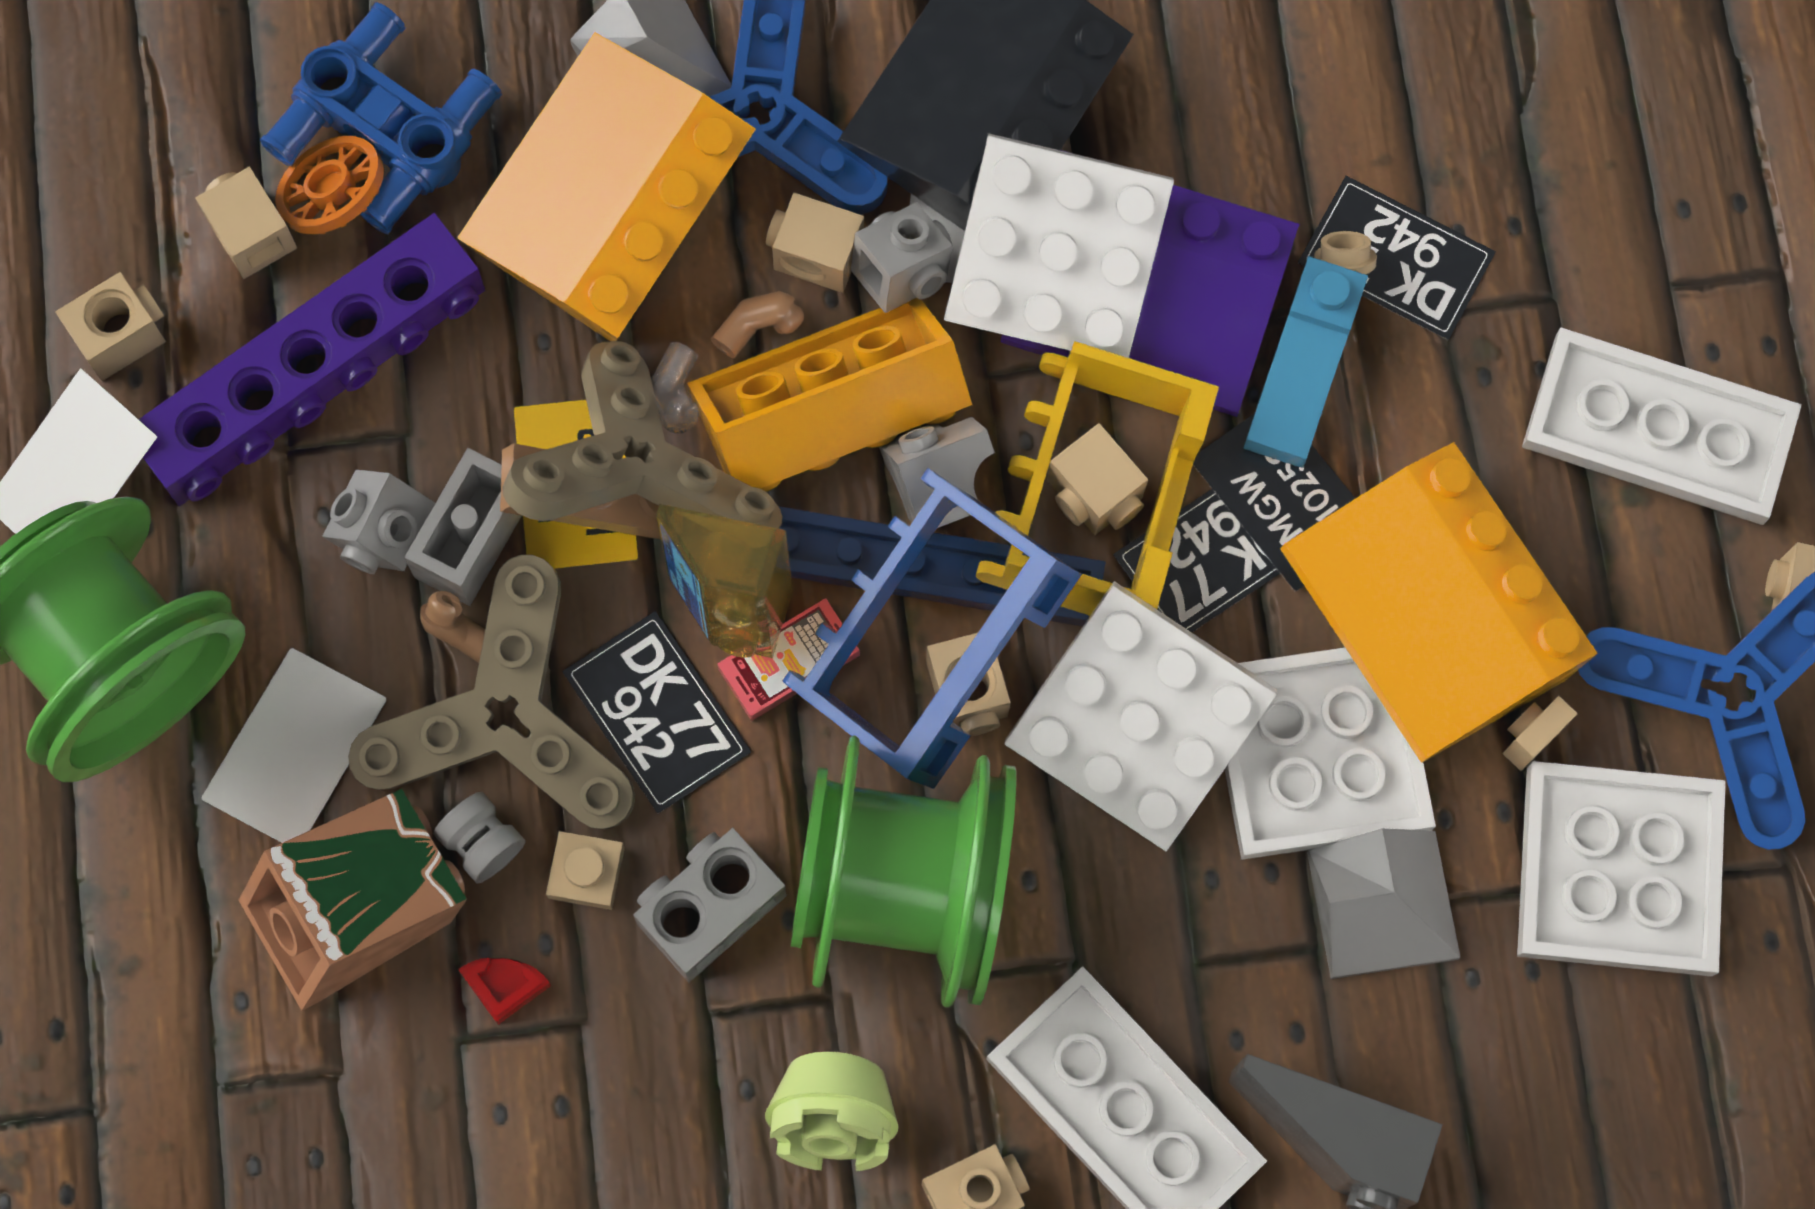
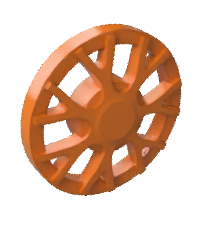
(329, 185)

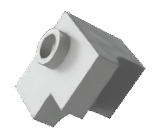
(948, 451)

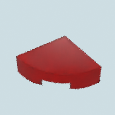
(503, 984)

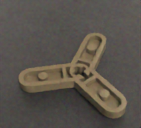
(627, 424)
(459, 728)

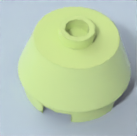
(832, 1110)

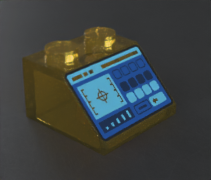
(728, 577)

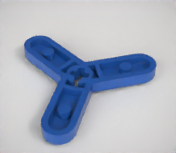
(796, 135)
(1746, 739)

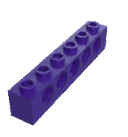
(318, 327)

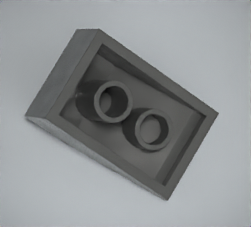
(1346, 1138)

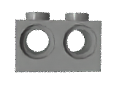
(721, 915)

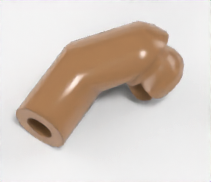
(756, 313)
(444, 620)

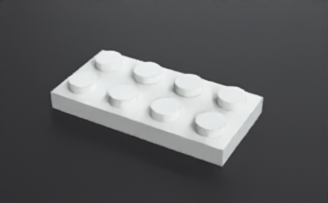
(1662, 426)
(1123, 1103)

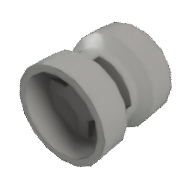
(479, 837)

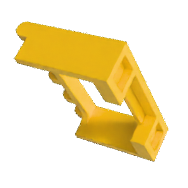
(1138, 383)

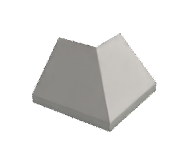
(660, 34)
(1383, 902)

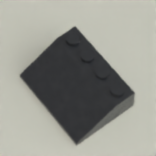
(979, 72)

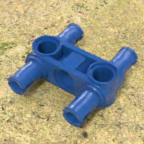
(382, 114)

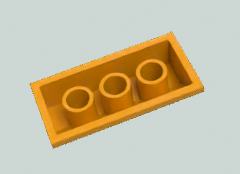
(831, 394)

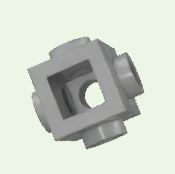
(902, 257)
(376, 521)

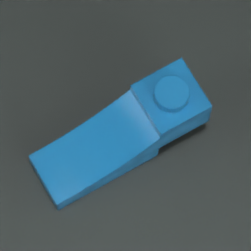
(1305, 362)

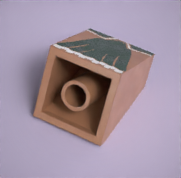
(351, 896)

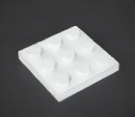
(1057, 247)
(1140, 716)
(1322, 761)
(1622, 868)

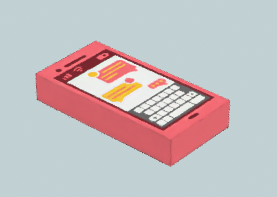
(759, 679)

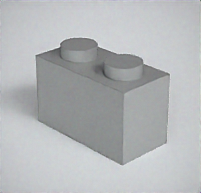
(463, 530)

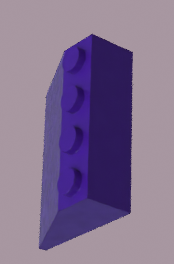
(1207, 293)

